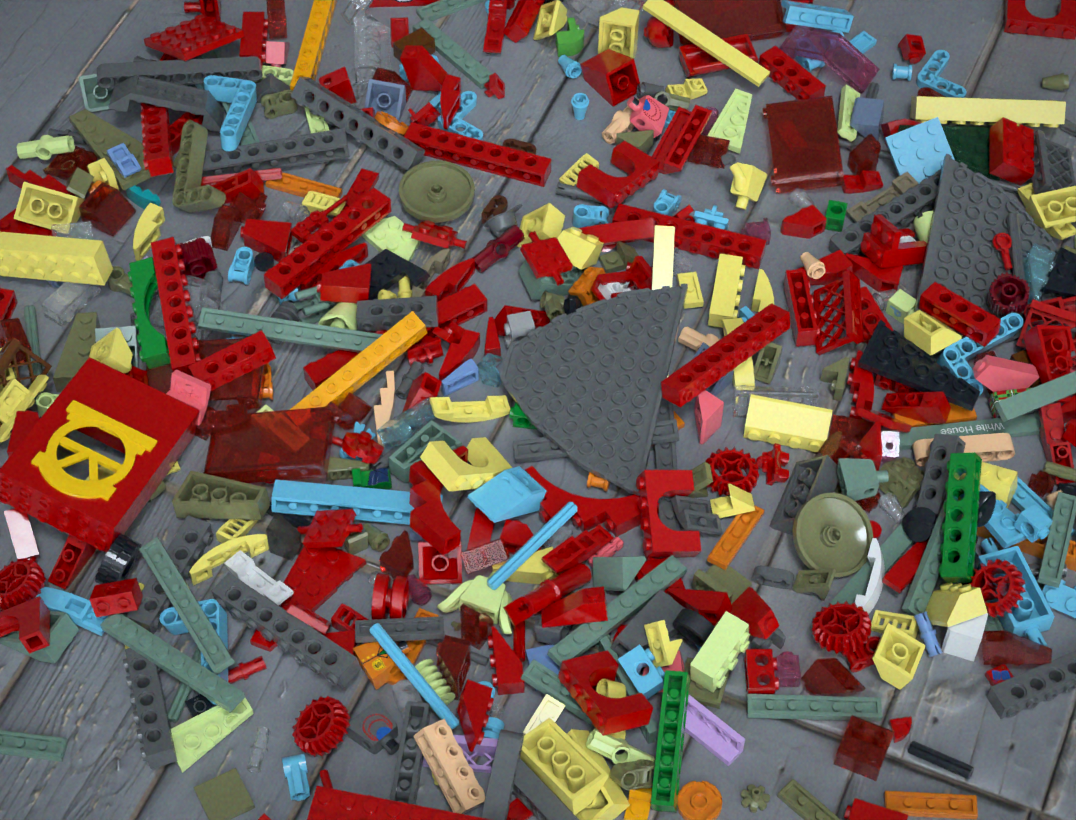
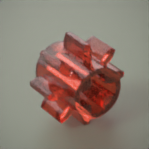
(1041, 483)

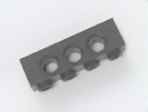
(385, 313)
(940, 446)

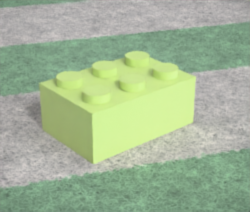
(720, 652)

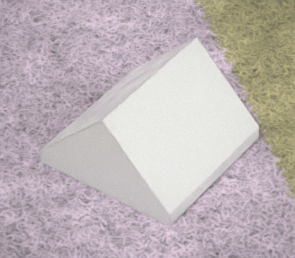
(965, 637)

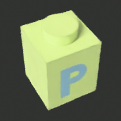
(900, 305)

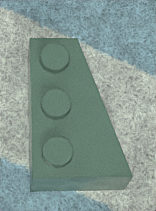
(412, 450)

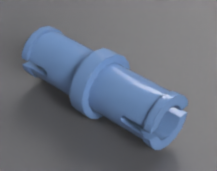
(928, 634)

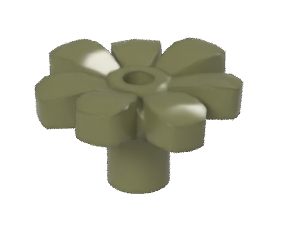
(755, 798)

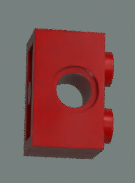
(116, 597)

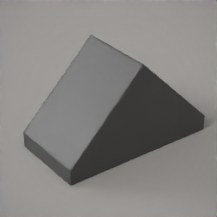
(269, 86)

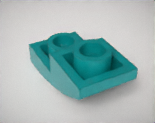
(142, 198)

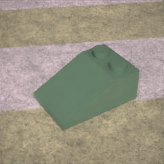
(61, 634)

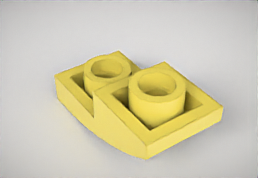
(691, 88)

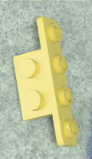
(17, 398)

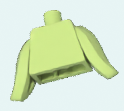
(482, 599)

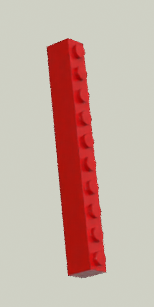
(453, 308)

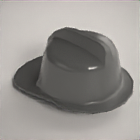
(503, 221)

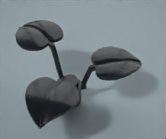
(920, 521)

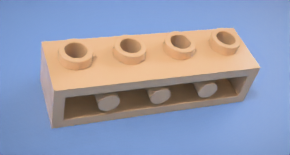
(450, 767)

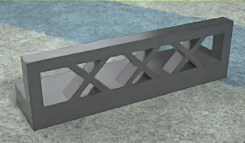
(402, 629)

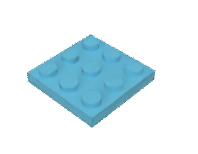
(919, 149)

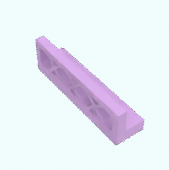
(713, 732)
(486, 748)

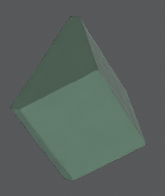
(94, 96)
(616, 571)

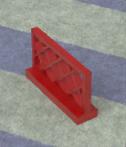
(851, 309)
(1049, 312)

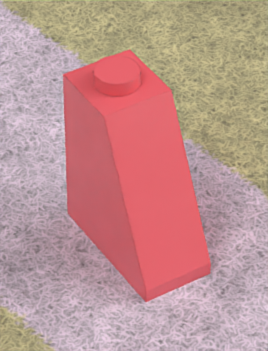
(1004, 374)

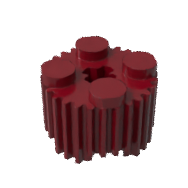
(198, 258)
(1008, 295)

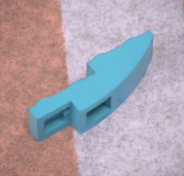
(76, 607)

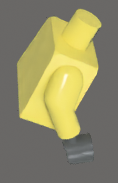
(746, 181)

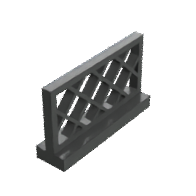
(1042, 179)

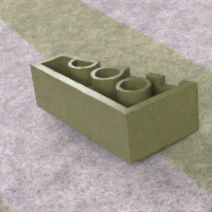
(76, 348)
(219, 498)

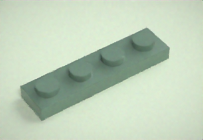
(549, 683)

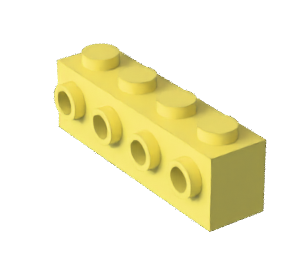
(725, 289)

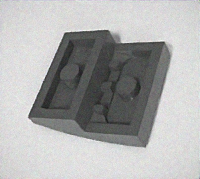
(696, 515)

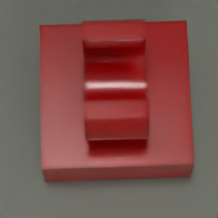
(495, 86)
(684, 214)

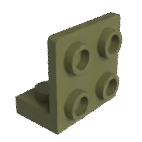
(903, 479)
(721, 580)

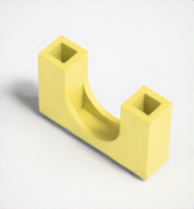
(456, 473)

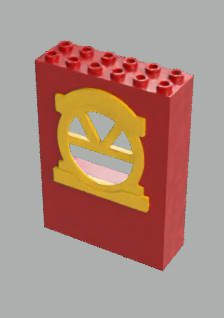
(118, 412)

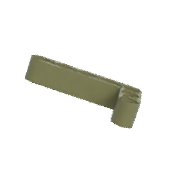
(188, 192)

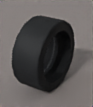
(693, 626)

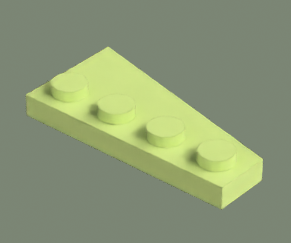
(733, 120)
(205, 731)

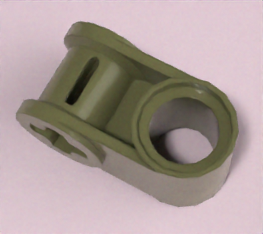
(280, 104)
(633, 774)

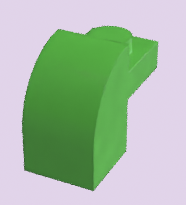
(570, 41)

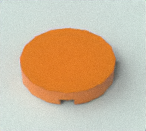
(391, 122)
(699, 801)

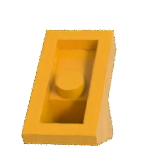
(639, 804)

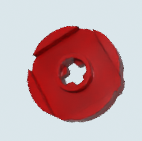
(362, 446)

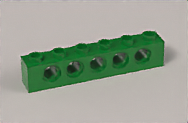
(966, 527)
(670, 741)

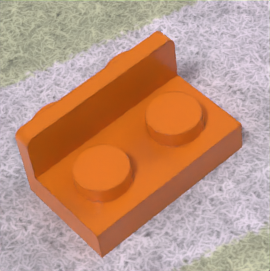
(583, 285)

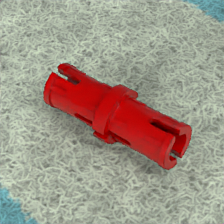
(246, 669)

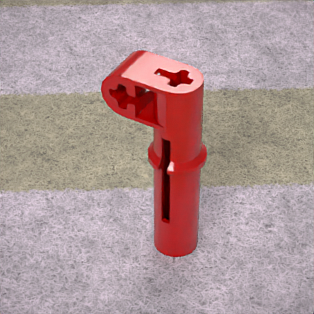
(547, 593)

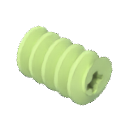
(434, 679)

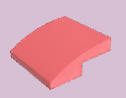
(190, 391)

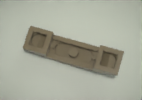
(898, 187)
(436, 264)

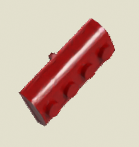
(697, 61)

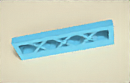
(817, 16)

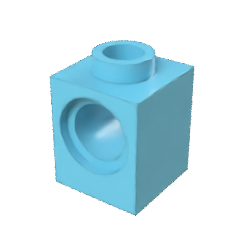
(1033, 523)

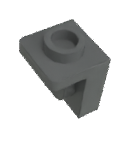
(776, 638)

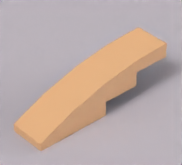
(385, 411)

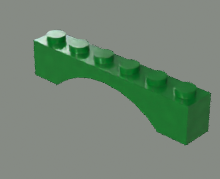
(144, 283)

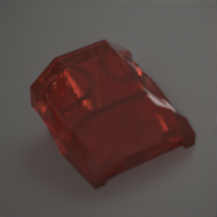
(65, 163)

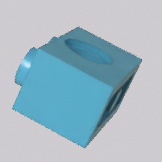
(634, 662)

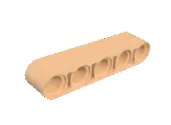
(987, 446)

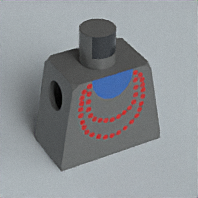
(374, 729)

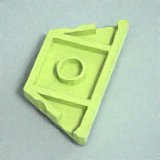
(389, 235)

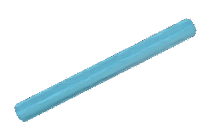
(532, 545)
(413, 675)

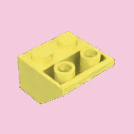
(928, 332)

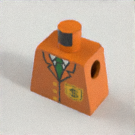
(377, 663)

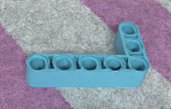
(243, 99)
(960, 357)
(216, 614)

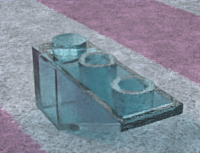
(1036, 266)
(406, 424)

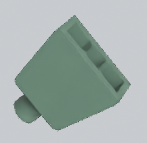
(859, 478)

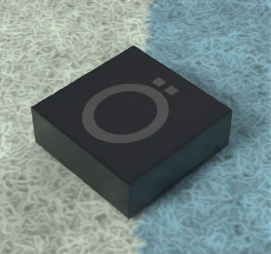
(198, 705)

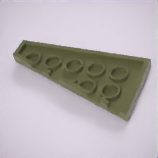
(104, 136)

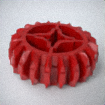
(730, 466)
(20, 582)
(1008, 587)
(841, 627)
(321, 726)

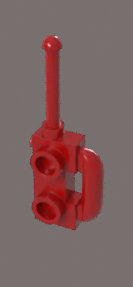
(317, 219)

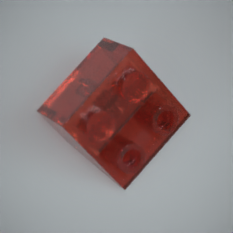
(106, 209)
(863, 748)

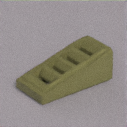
(342, 468)

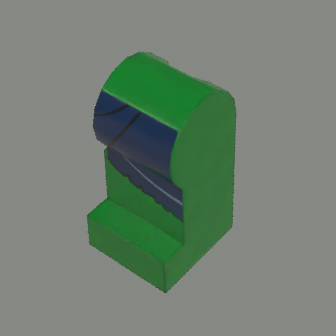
(374, 479)

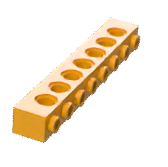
(314, 40)
(366, 363)

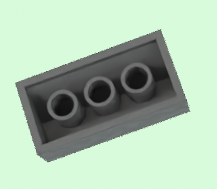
(807, 480)

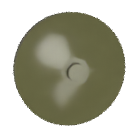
(436, 191)
(832, 534)

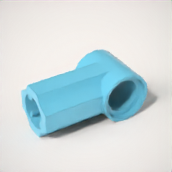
(295, 772)

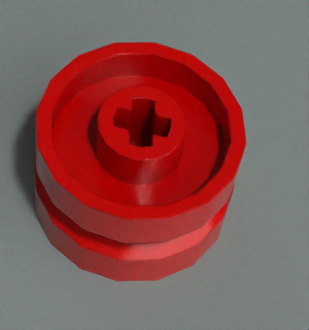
(390, 599)

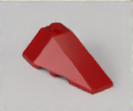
(1050, 351)

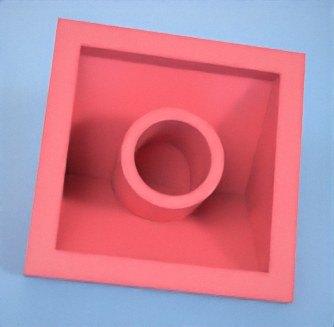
(708, 415)

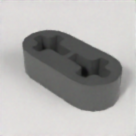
(773, 577)

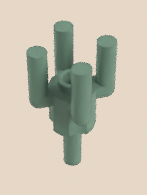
(312, 305)

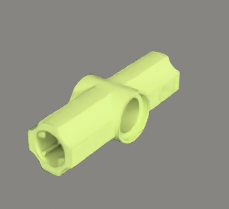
(45, 147)
(609, 745)

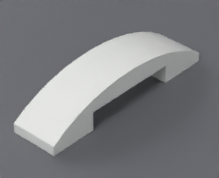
(245, 570)
(875, 583)

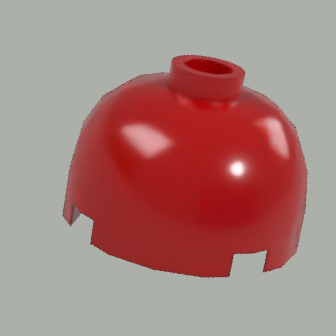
(659, 33)

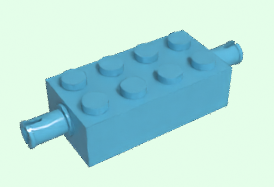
(1033, 612)

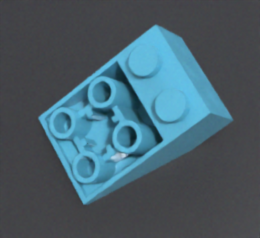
(508, 495)

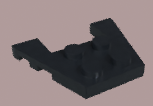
(389, 268)

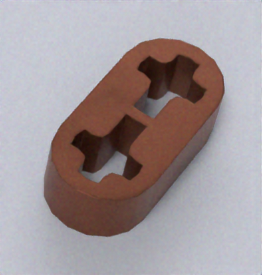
(520, 145)
(491, 208)

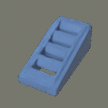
(461, 377)

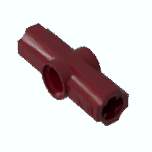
(506, 241)

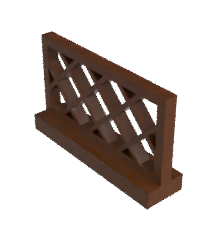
(8, 354)

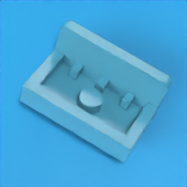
(1062, 598)

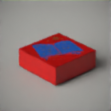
(998, 674)

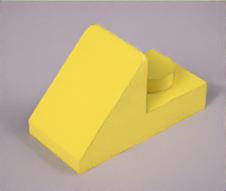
(735, 504)
(660, 645)

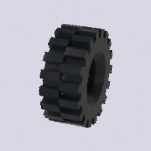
(118, 560)

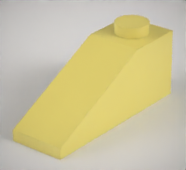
(532, 570)

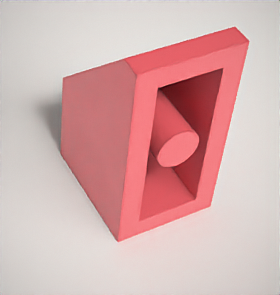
(277, 53)

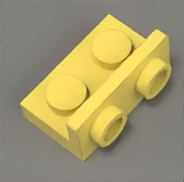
(102, 172)

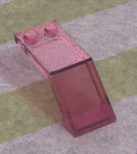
(833, 51)

